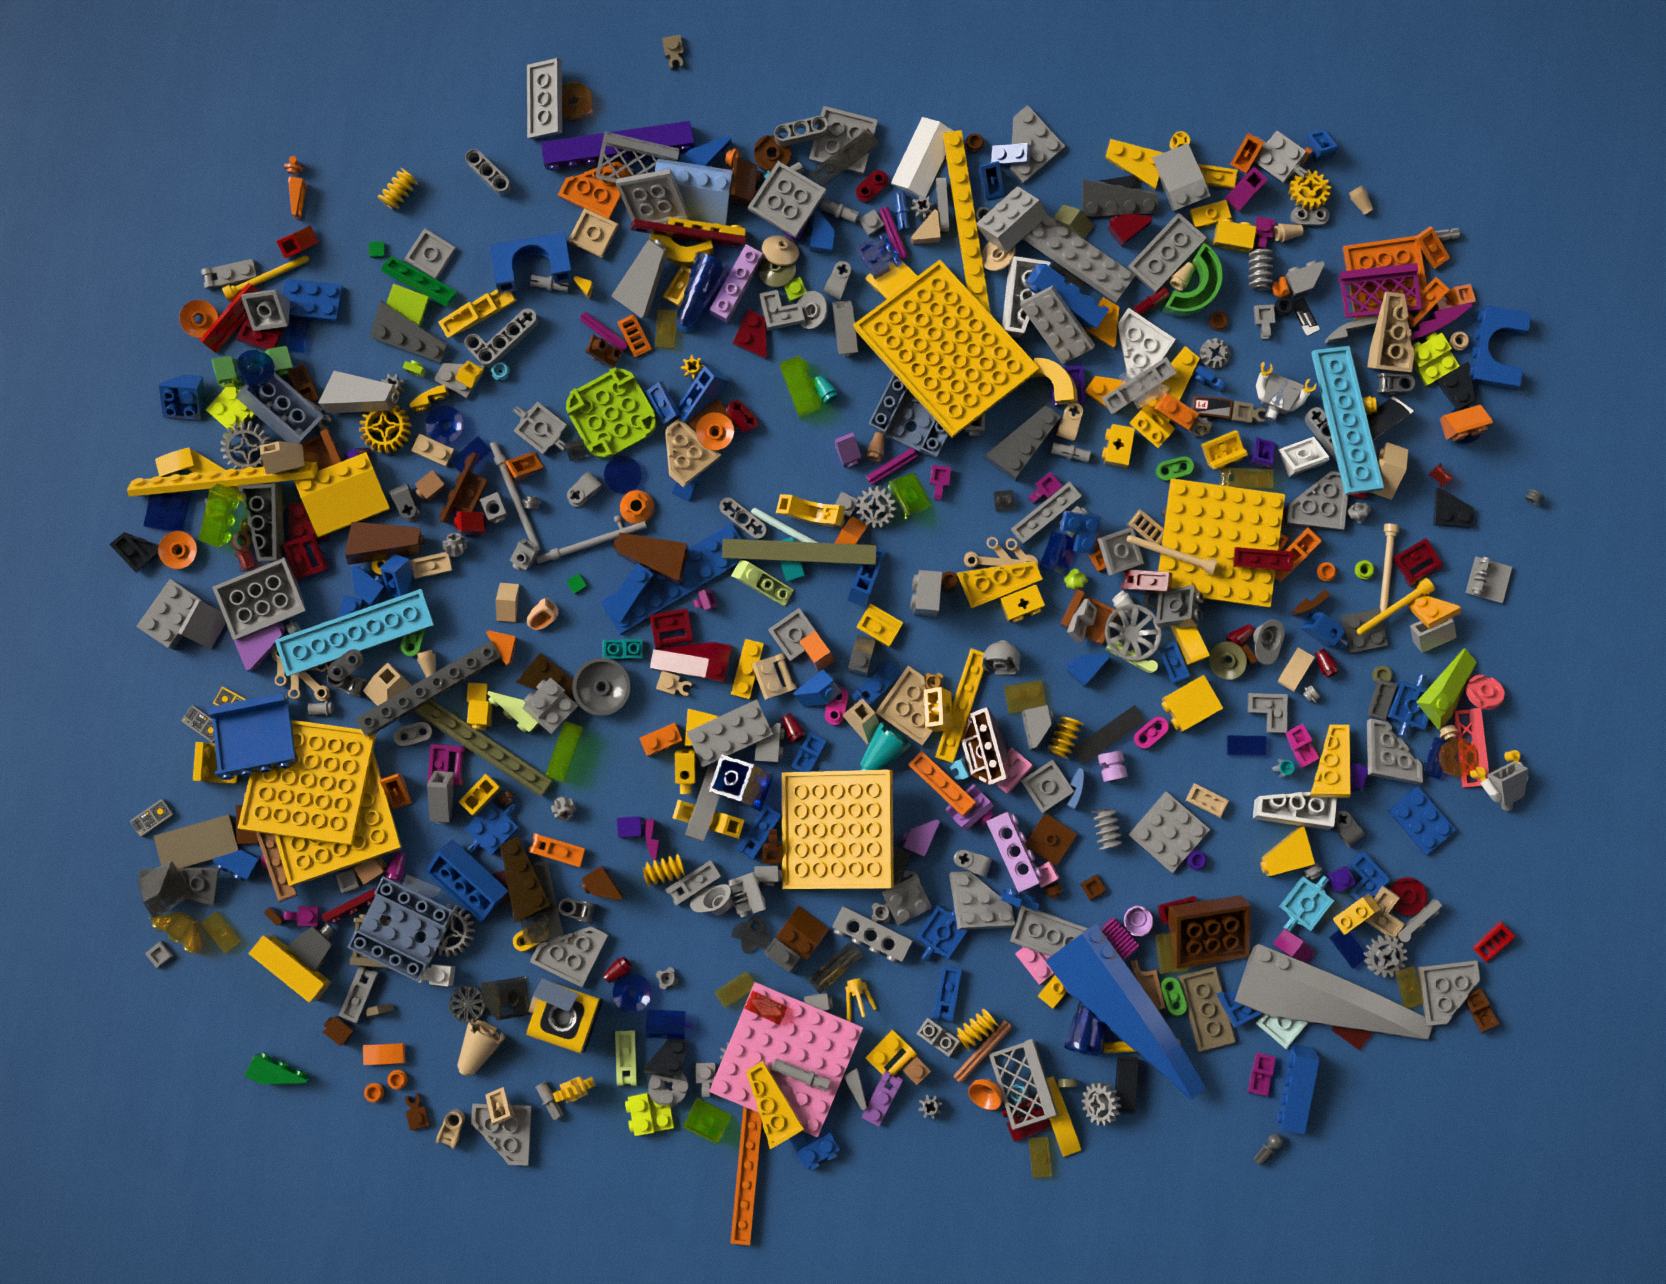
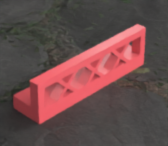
(1478, 739)

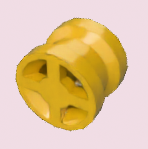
(1181, 137)

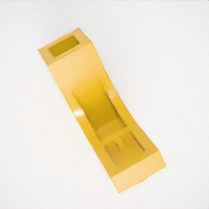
(682, 255)
(1064, 386)
(810, 511)
(720, 822)

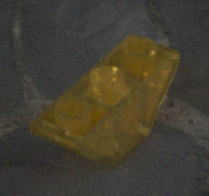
(180, 929)

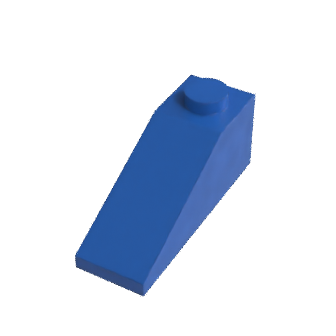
(707, 153)
(702, 392)
(865, 580)
(629, 592)

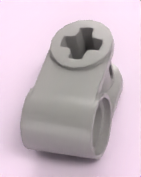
(837, 283)
(586, 487)
(976, 863)

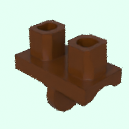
(602, 351)

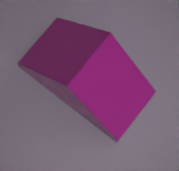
(1293, 946)

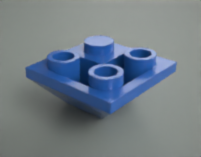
(182, 397)

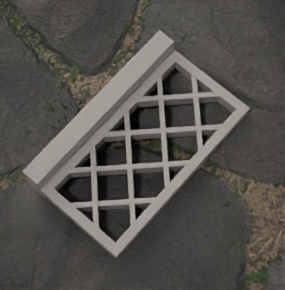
(634, 145)
(1040, 1080)

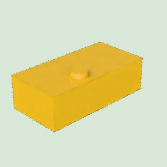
(289, 968)

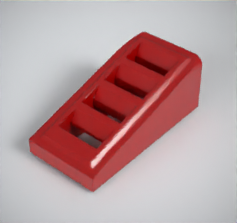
(1498, 946)

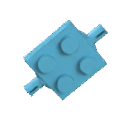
(1306, 903)

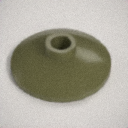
(776, 277)
(1220, 665)

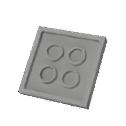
(841, 130)
(652, 197)
(787, 199)
(1168, 832)

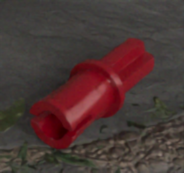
(1151, 301)

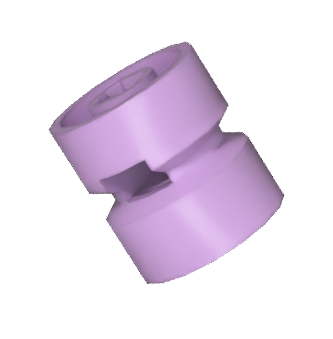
(1112, 766)

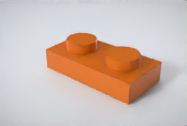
(1432, 247)

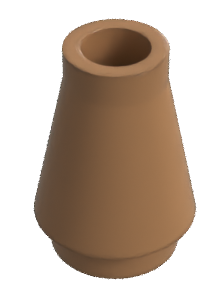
(876, 448)

